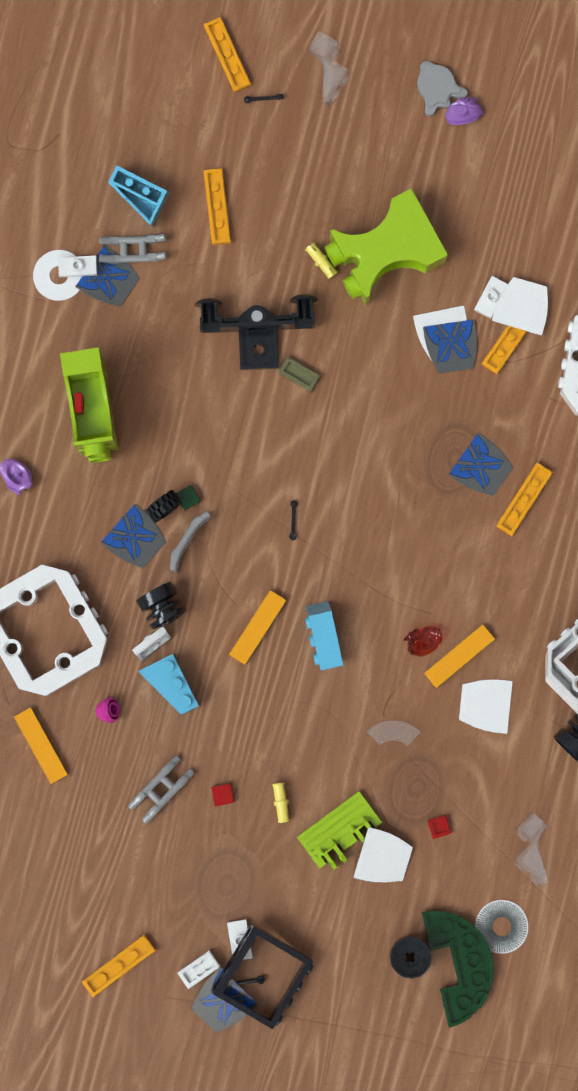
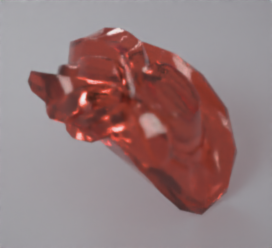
(423, 640)

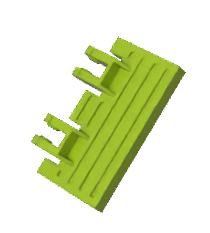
(337, 829)

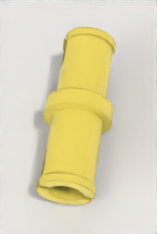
(321, 260)
(281, 802)

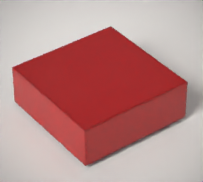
(79, 403)
(222, 794)
(439, 827)

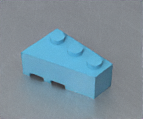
(139, 193)
(323, 636)
(171, 683)

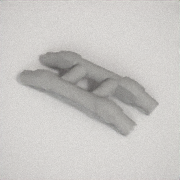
(143, 256)
(177, 553)
(161, 777)

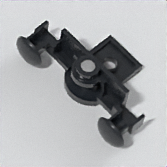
(257, 327)

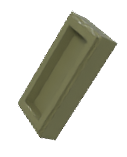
(299, 374)

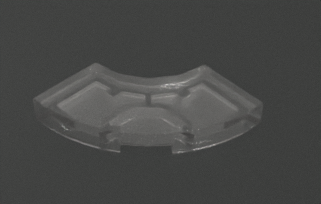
(393, 730)

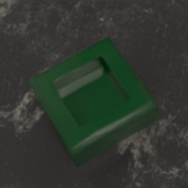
(188, 497)

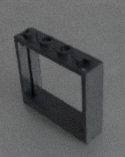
(235, 961)

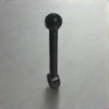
(247, 99)
(293, 504)
(260, 980)

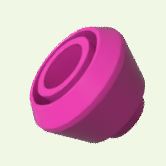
(108, 710)

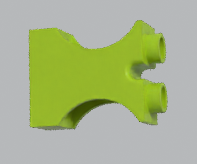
(400, 241)
(95, 430)

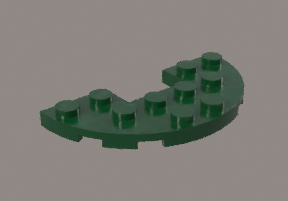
(470, 959)

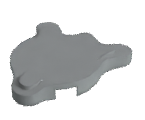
(437, 86)

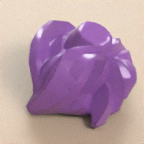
(463, 111)
(16, 475)

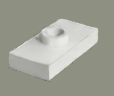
(77, 266)
(490, 297)
(151, 643)
(236, 932)
(198, 969)

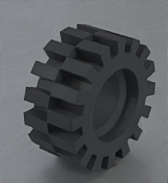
(163, 506)

